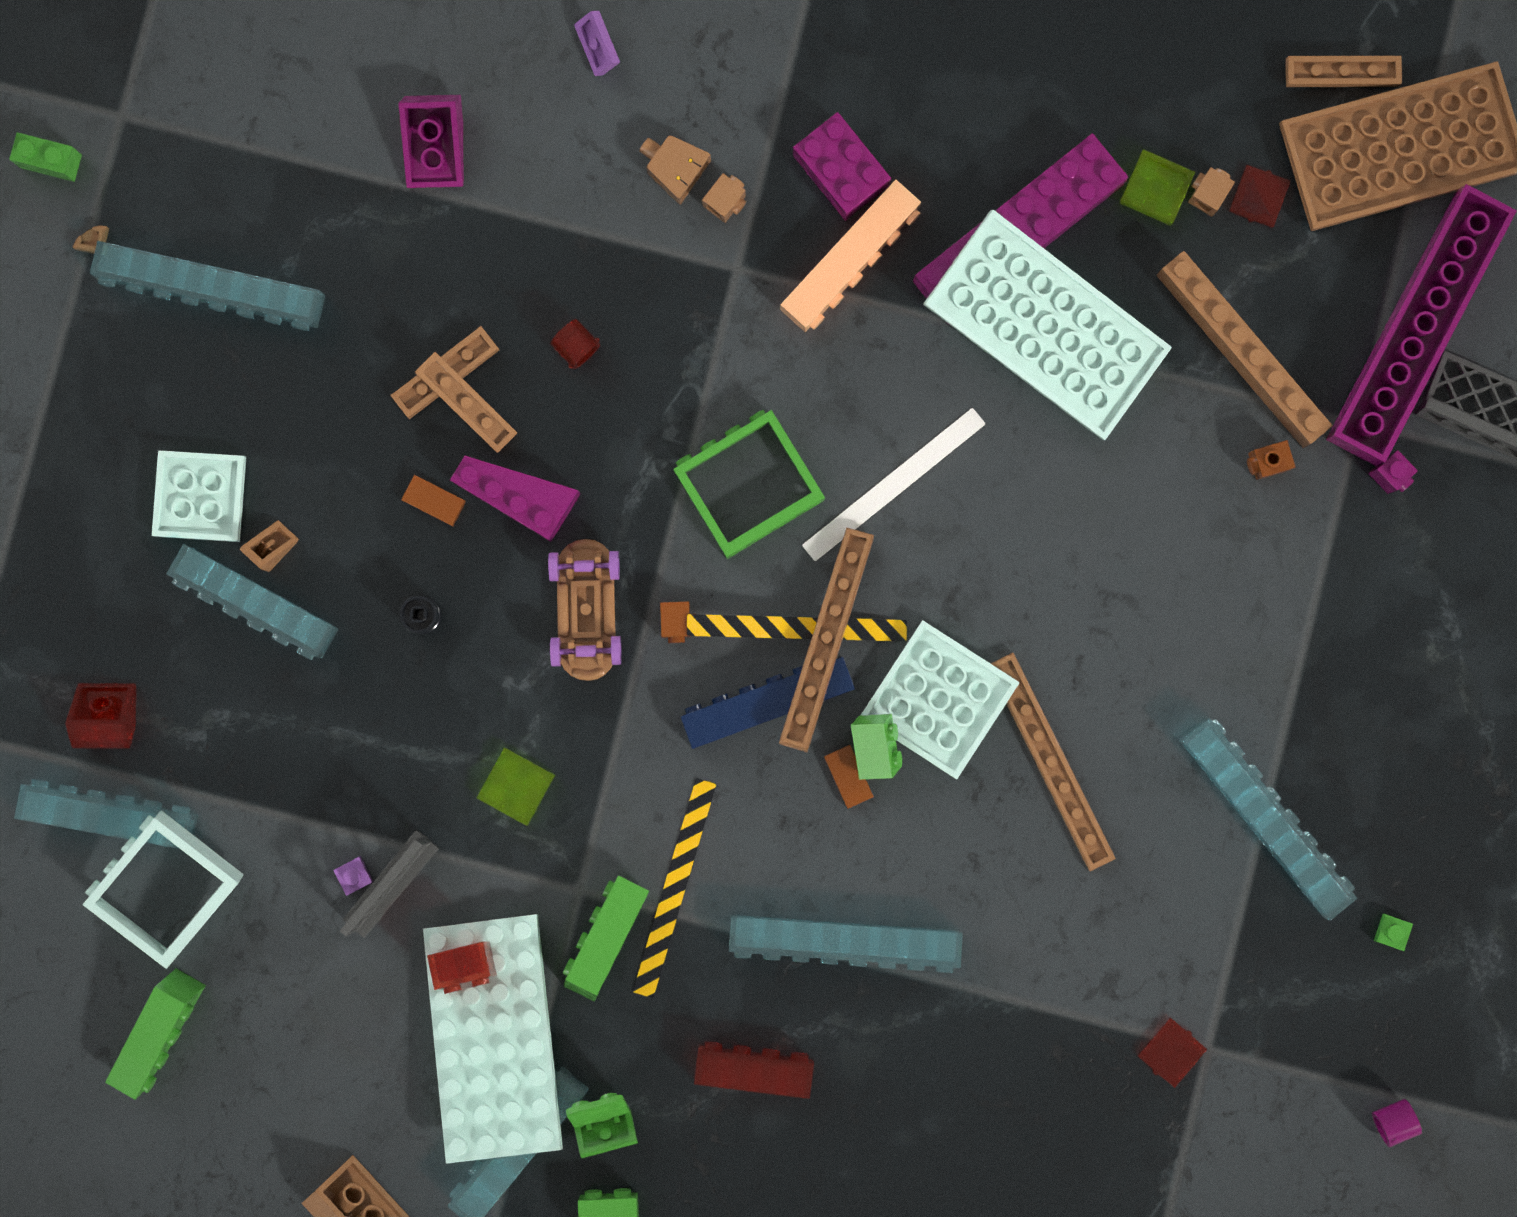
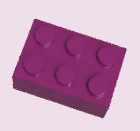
(841, 166)

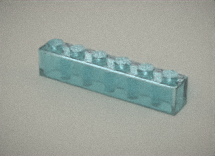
(252, 601)
(95, 812)
(495, 1175)

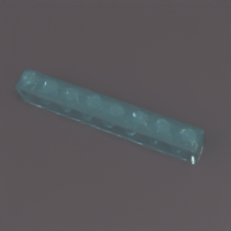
(207, 285)
(1267, 818)
(845, 942)

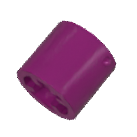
(1397, 1123)

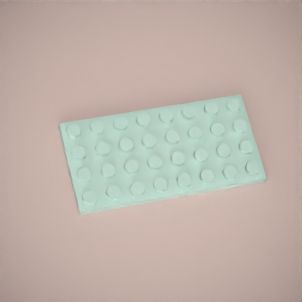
(1047, 325)
(495, 1046)

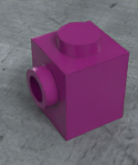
(1394, 473)

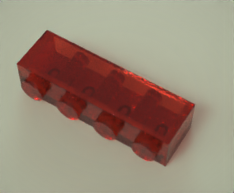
(754, 1071)

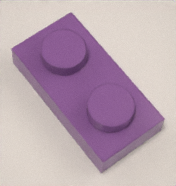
(597, 43)

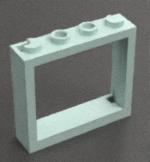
(194, 848)

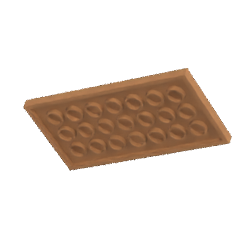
(1402, 146)

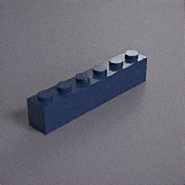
(754, 706)

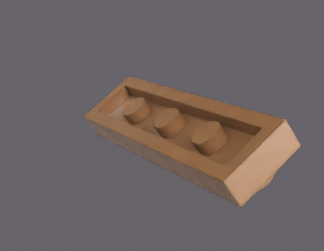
(1343, 71)
(461, 358)
(466, 402)

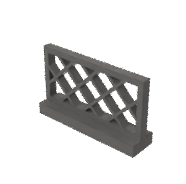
(1468, 424)
(389, 885)

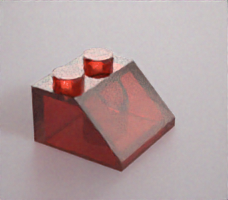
(102, 715)

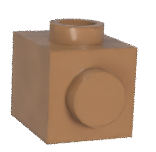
(1211, 190)
(725, 197)

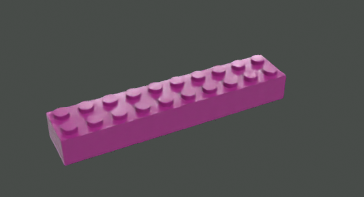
(1421, 325)

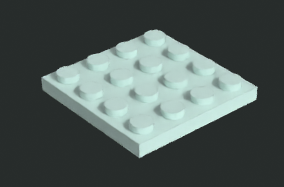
(941, 698)

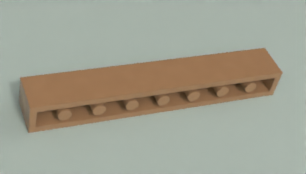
(1244, 350)

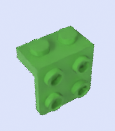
(602, 1124)

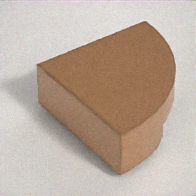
(88, 240)

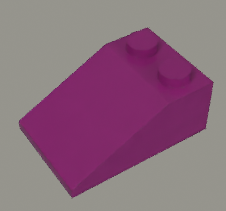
(432, 140)

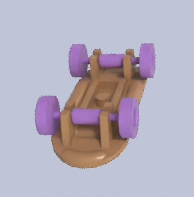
(585, 609)

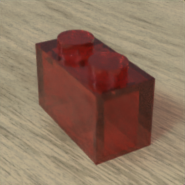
(461, 966)

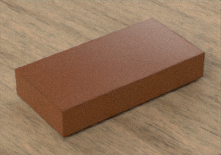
(433, 500)
(845, 773)

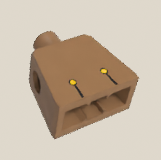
(675, 165)

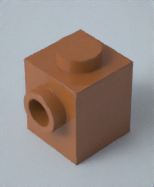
(1270, 460)
(674, 621)

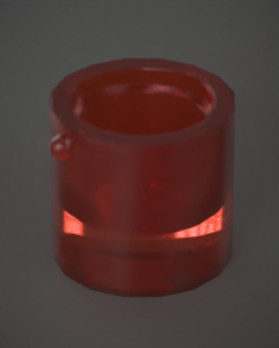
(575, 344)

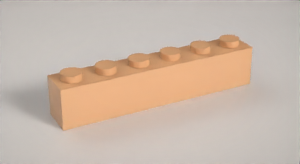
(850, 256)

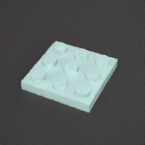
(199, 496)

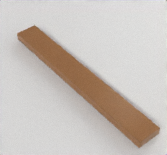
(826, 640)
(1055, 768)

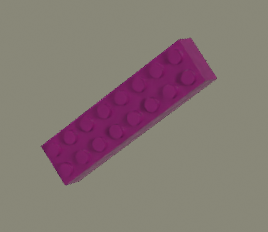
(1047, 203)

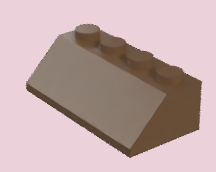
(352, 1193)

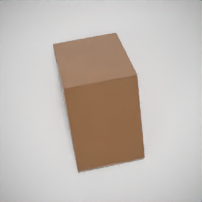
(269, 546)

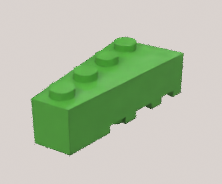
(605, 938)
(155, 1033)

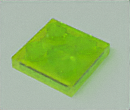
(1157, 187)
(516, 786)

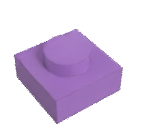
(353, 875)

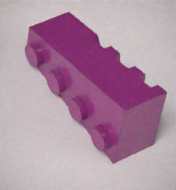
(524, 498)

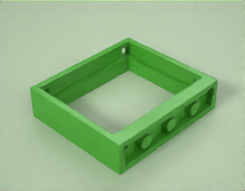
(733, 436)

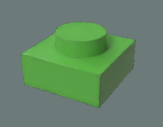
(1393, 932)

